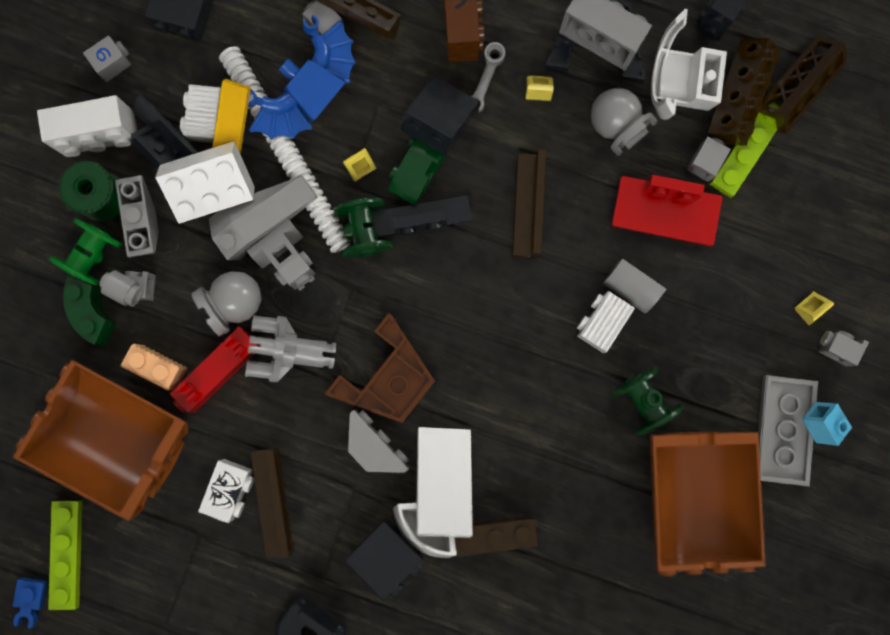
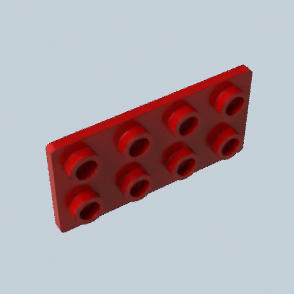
(667, 209)

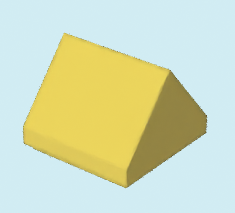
(539, 88)
(359, 164)
(813, 307)

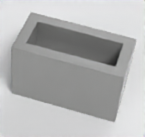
(634, 286)

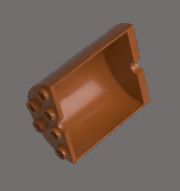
(102, 441)
(706, 502)

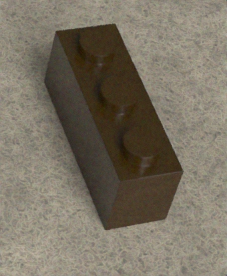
(498, 536)

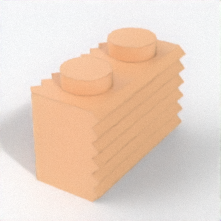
(154, 367)

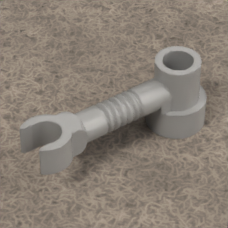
(491, 64)

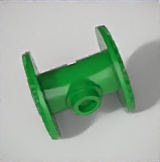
(86, 252)

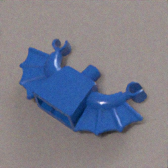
(309, 87)

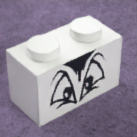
(226, 491)

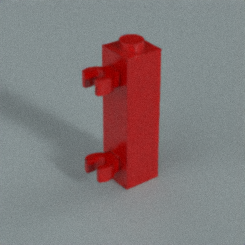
(213, 371)

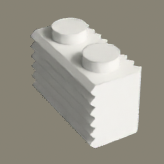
(200, 112)
(605, 321)

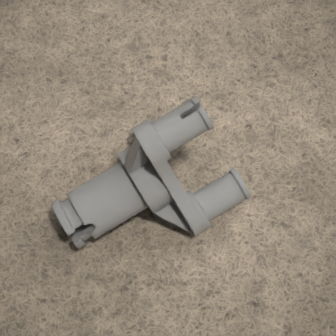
(285, 349)

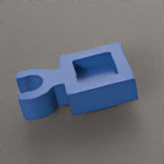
(29, 597)

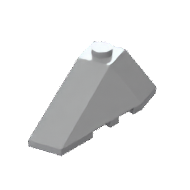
(246, 224)

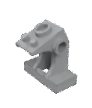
(294, 269)

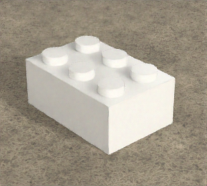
(87, 126)
(205, 182)

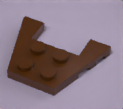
(397, 383)

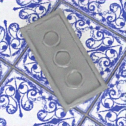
(783, 437)

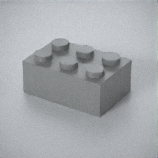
(605, 29)

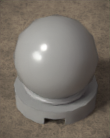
(619, 117)
(231, 298)

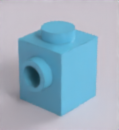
(826, 423)

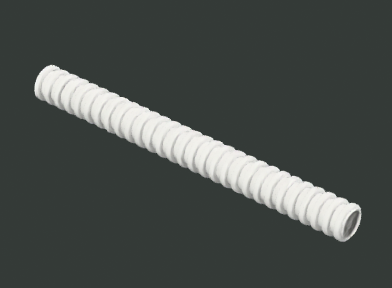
(288, 154)

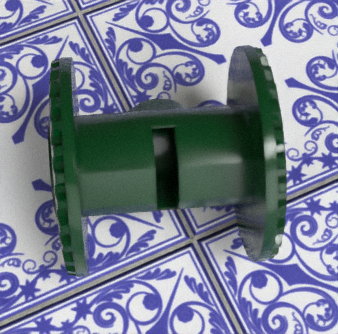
(90, 191)
(359, 227)
(647, 401)

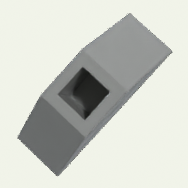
(137, 216)
(372, 448)

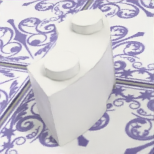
(431, 545)

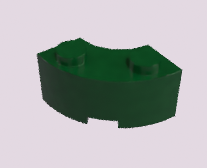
(415, 171)
(86, 312)

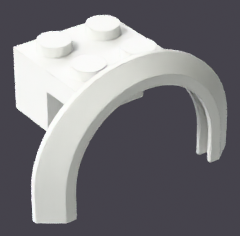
(685, 77)

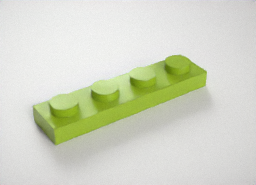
(743, 158)
(65, 555)

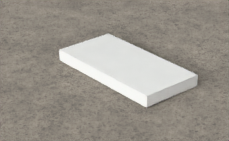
(444, 482)

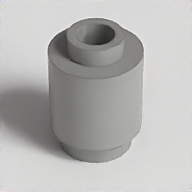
(121, 288)

